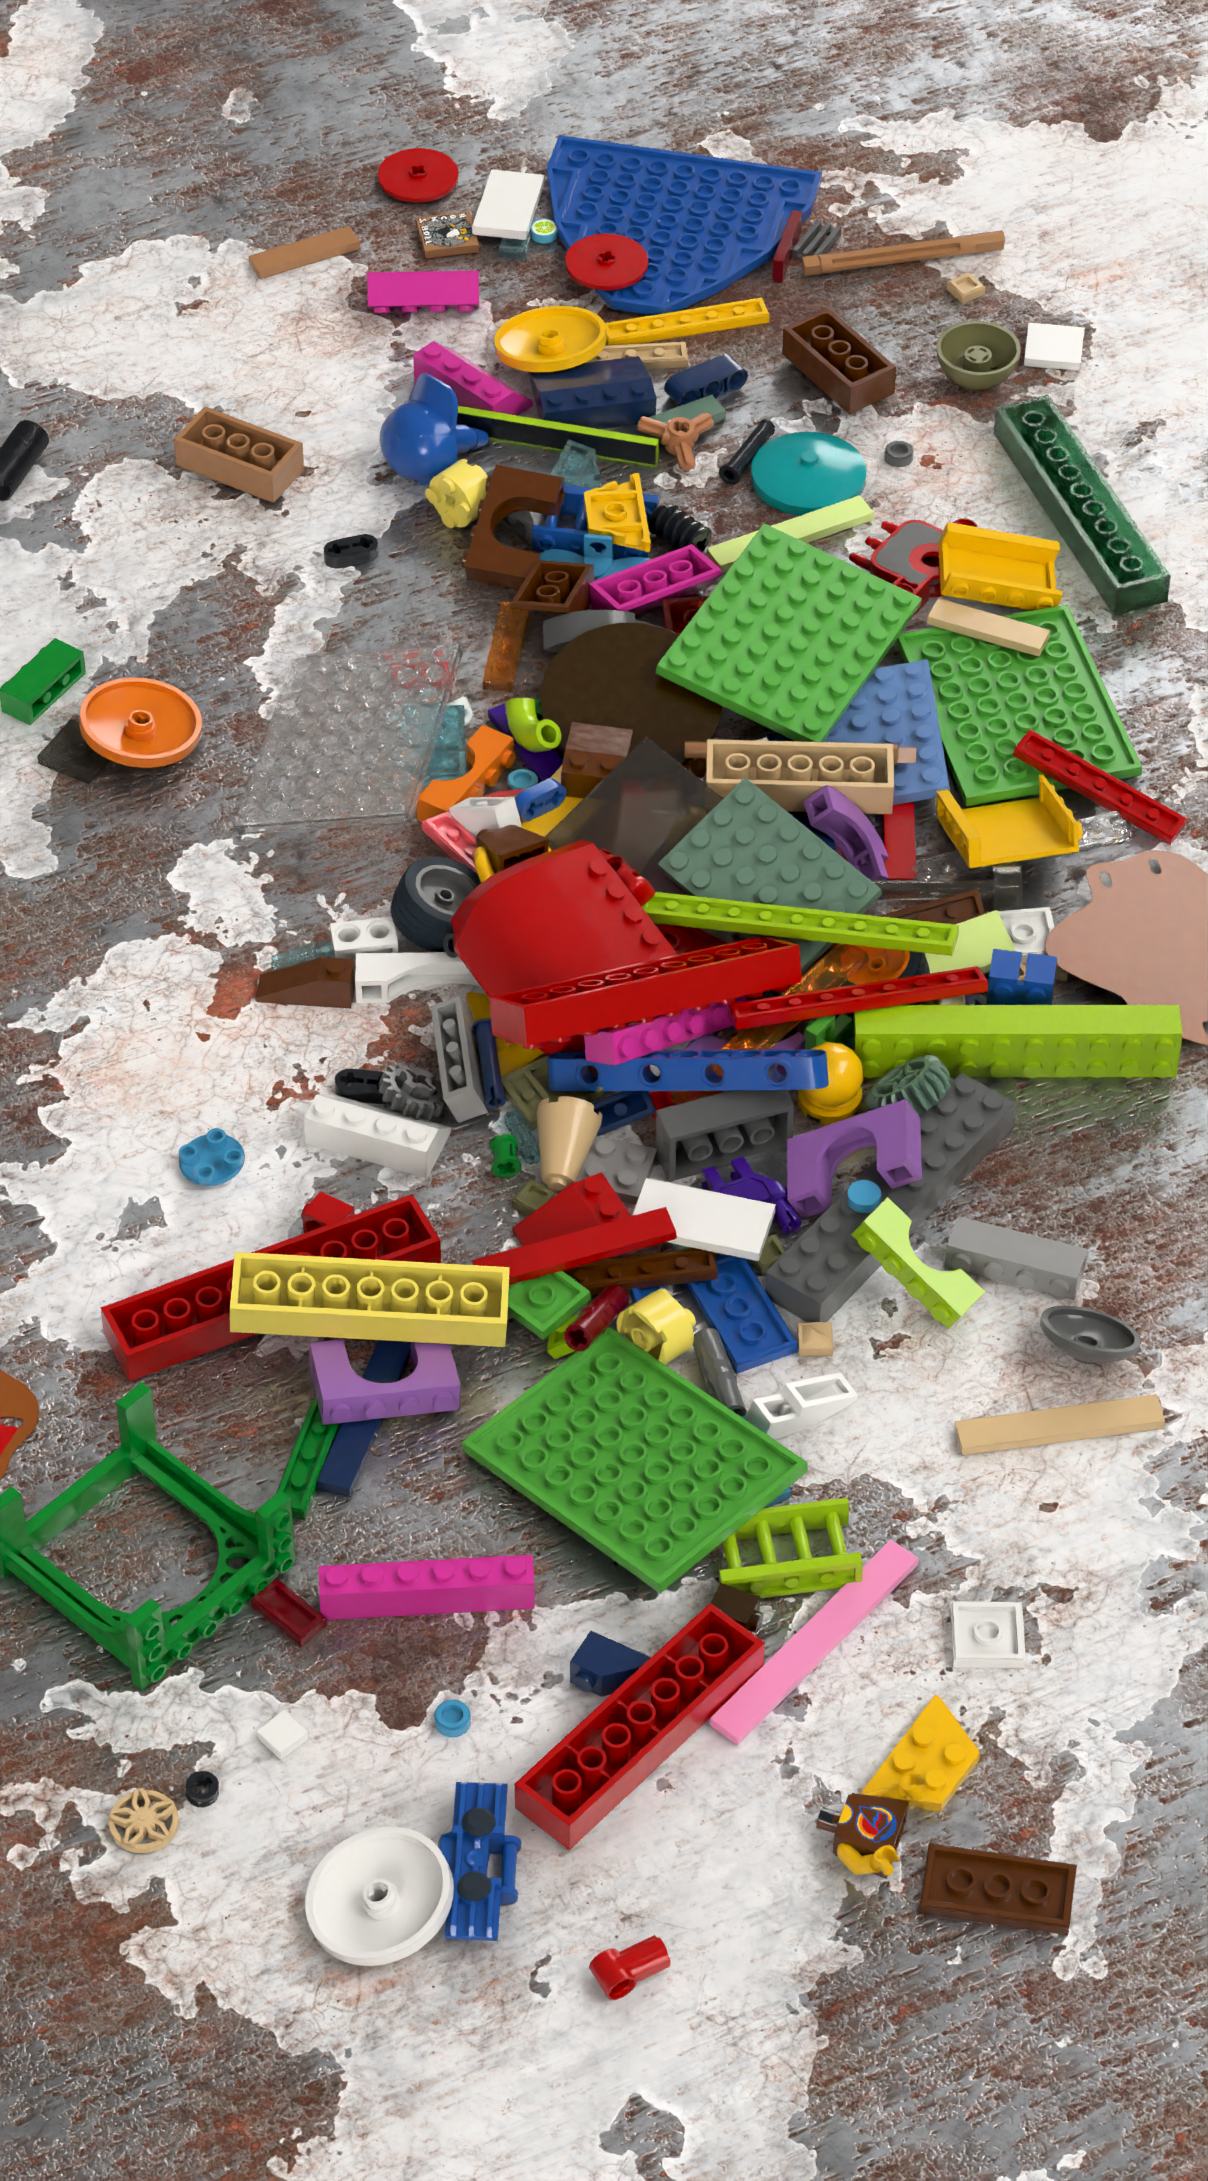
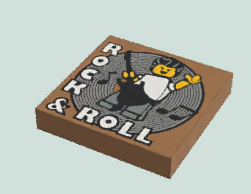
(447, 235)

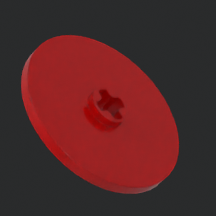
(418, 175)
(606, 261)

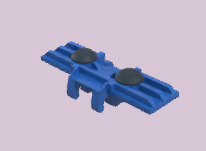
(476, 1834)

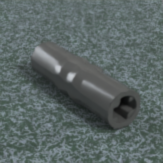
(717, 1370)

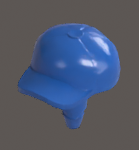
(423, 433)

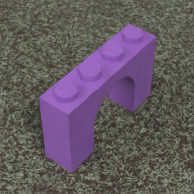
(816, 1154)
(350, 1398)

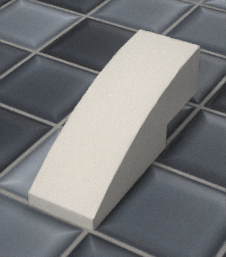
(801, 1405)

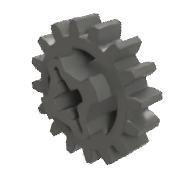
(412, 1091)

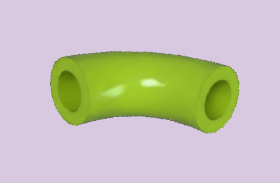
(527, 729)

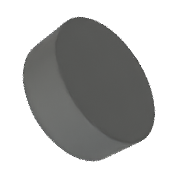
(898, 454)

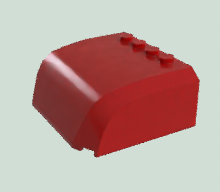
(553, 923)

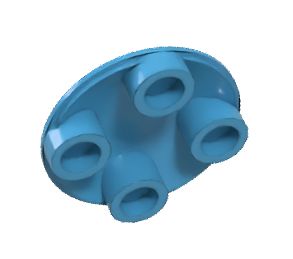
(211, 1158)

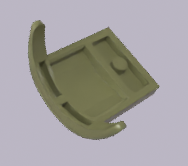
(530, 1085)

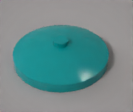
(807, 472)

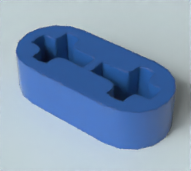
(540, 799)

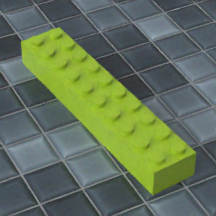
(1023, 1039)

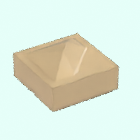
(815, 1339)

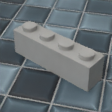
(458, 1059)
(1016, 1257)

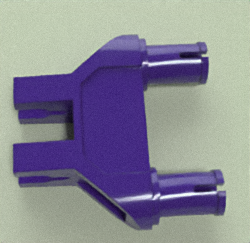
(755, 1187)

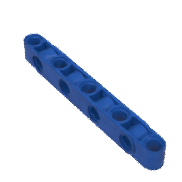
(693, 1071)

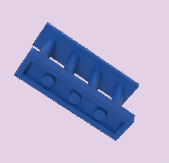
(571, 540)

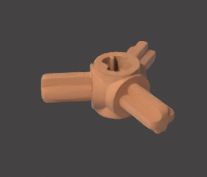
(678, 435)

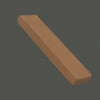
(304, 252)

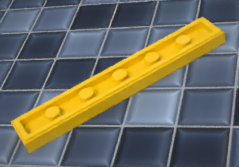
(687, 322)

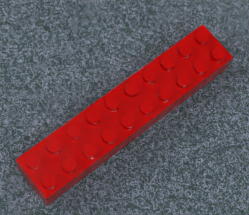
(645, 991)
(194, 1311)

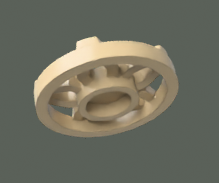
(143, 1821)

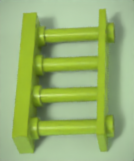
(799, 1575)

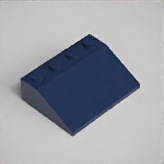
(596, 394)

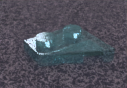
(578, 466)

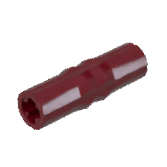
(596, 1317)

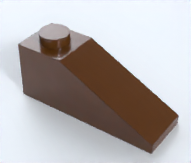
(310, 983)

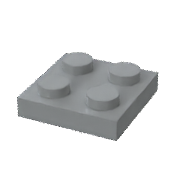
(622, 1164)

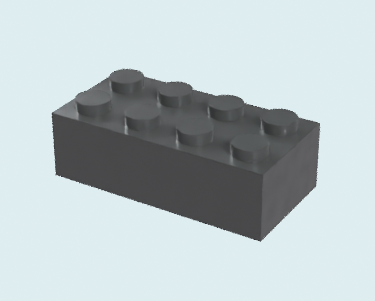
(722, 1129)

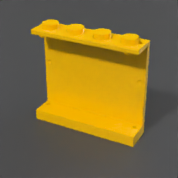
(1010, 829)

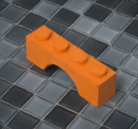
(487, 756)

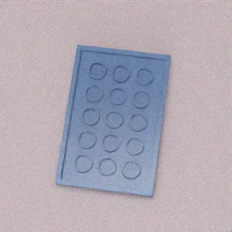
(900, 710)

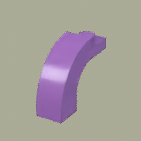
(850, 829)

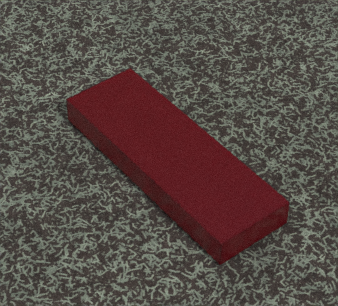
(787, 243)

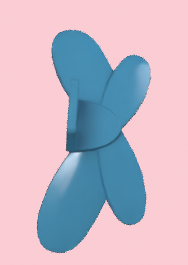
(603, 562)

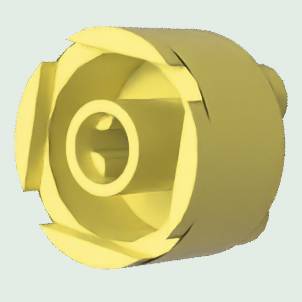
(458, 493)
(658, 1326)

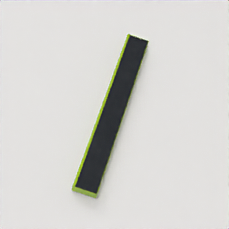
(555, 436)

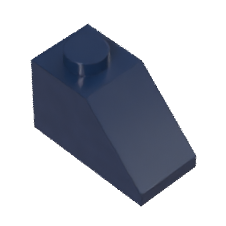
(603, 1664)

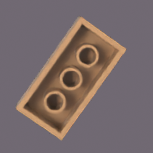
(239, 454)

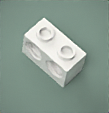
(363, 936)

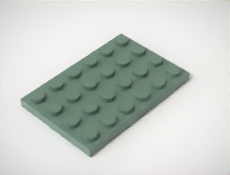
(765, 856)

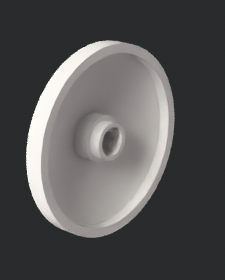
(379, 1896)

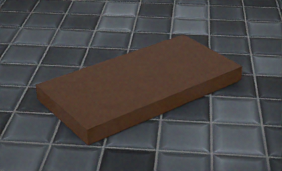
(998, 1889)

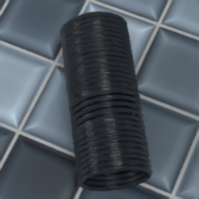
(18, 456)

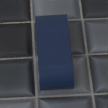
(711, 377)

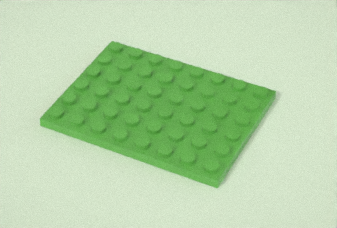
(789, 636)
(996, 694)
(635, 1459)

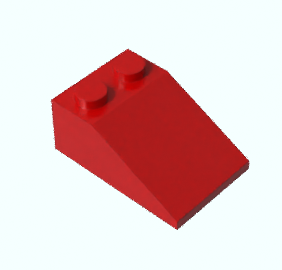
(573, 1209)

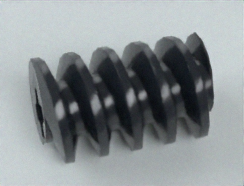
(677, 528)

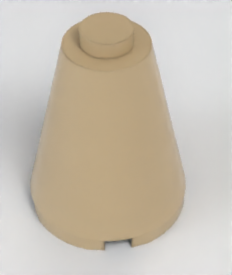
(565, 1139)

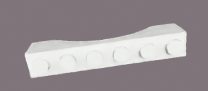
(389, 975)

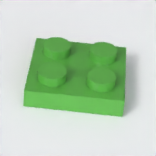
(546, 1302)

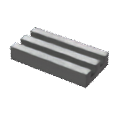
(812, 240)

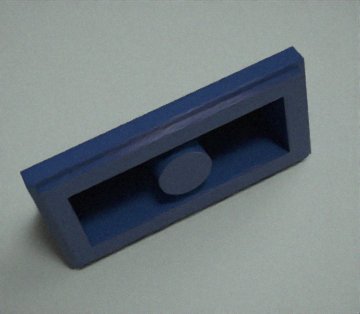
(623, 1109)

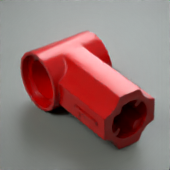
(621, 1970)

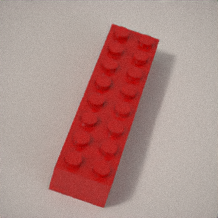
(638, 1726)

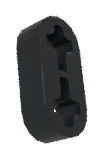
(350, 551)
(363, 1087)

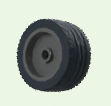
(429, 898)

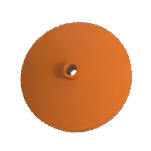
(140, 722)

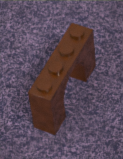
(509, 492)

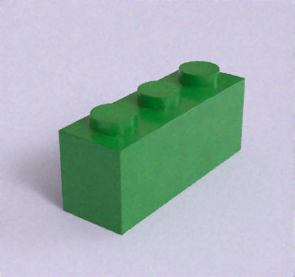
(42, 681)

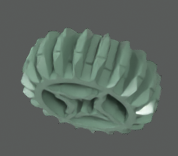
(918, 1081)

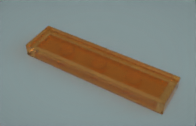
(505, 648)

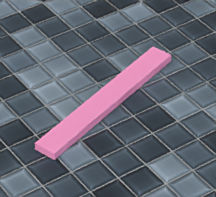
(813, 1643)

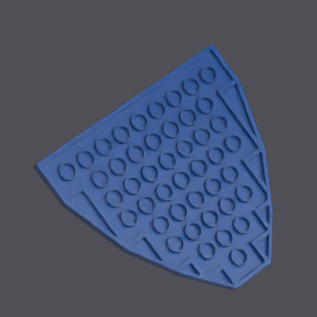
(692, 214)

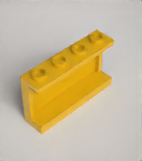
(998, 567)

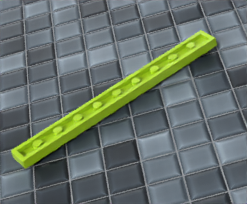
(803, 923)

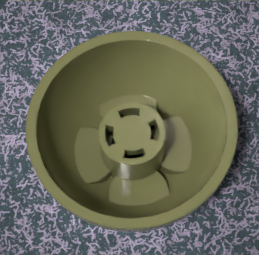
(978, 354)

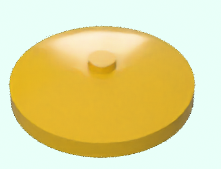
(550, 339)

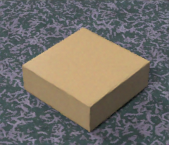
(965, 288)

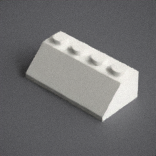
(374, 1134)

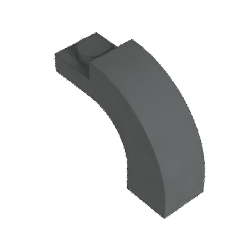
(565, 627)

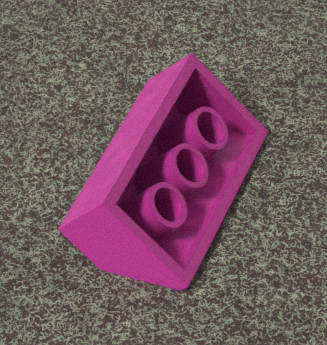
(423, 290)
(470, 382)
(646, 584)

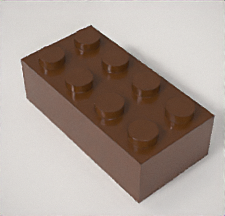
(839, 360)

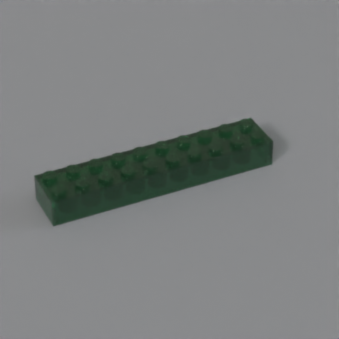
(1082, 505)

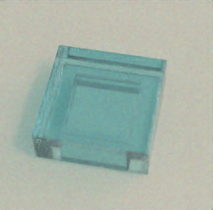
(514, 248)

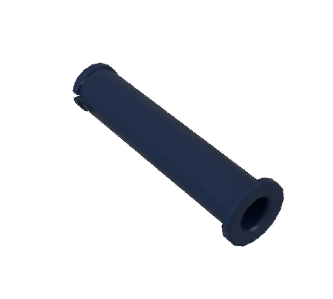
(489, 1063)

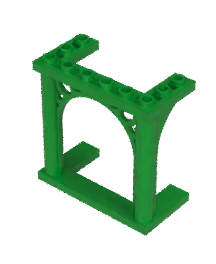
(139, 1637)

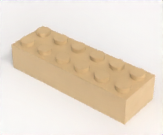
(796, 770)

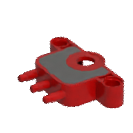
(907, 557)

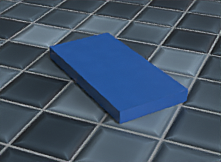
(742, 1315)

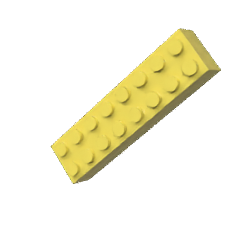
(369, 1299)

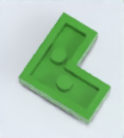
(828, 1030)

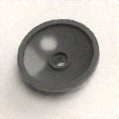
(1089, 1334)

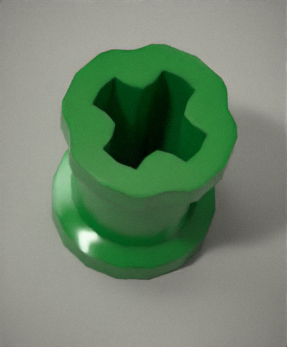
(505, 1156)

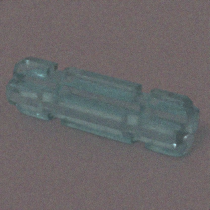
(302, 954)
(525, 1138)

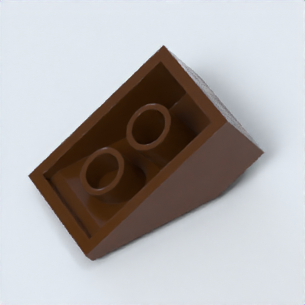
(556, 587)
(591, 756)

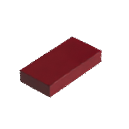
(288, 1612)

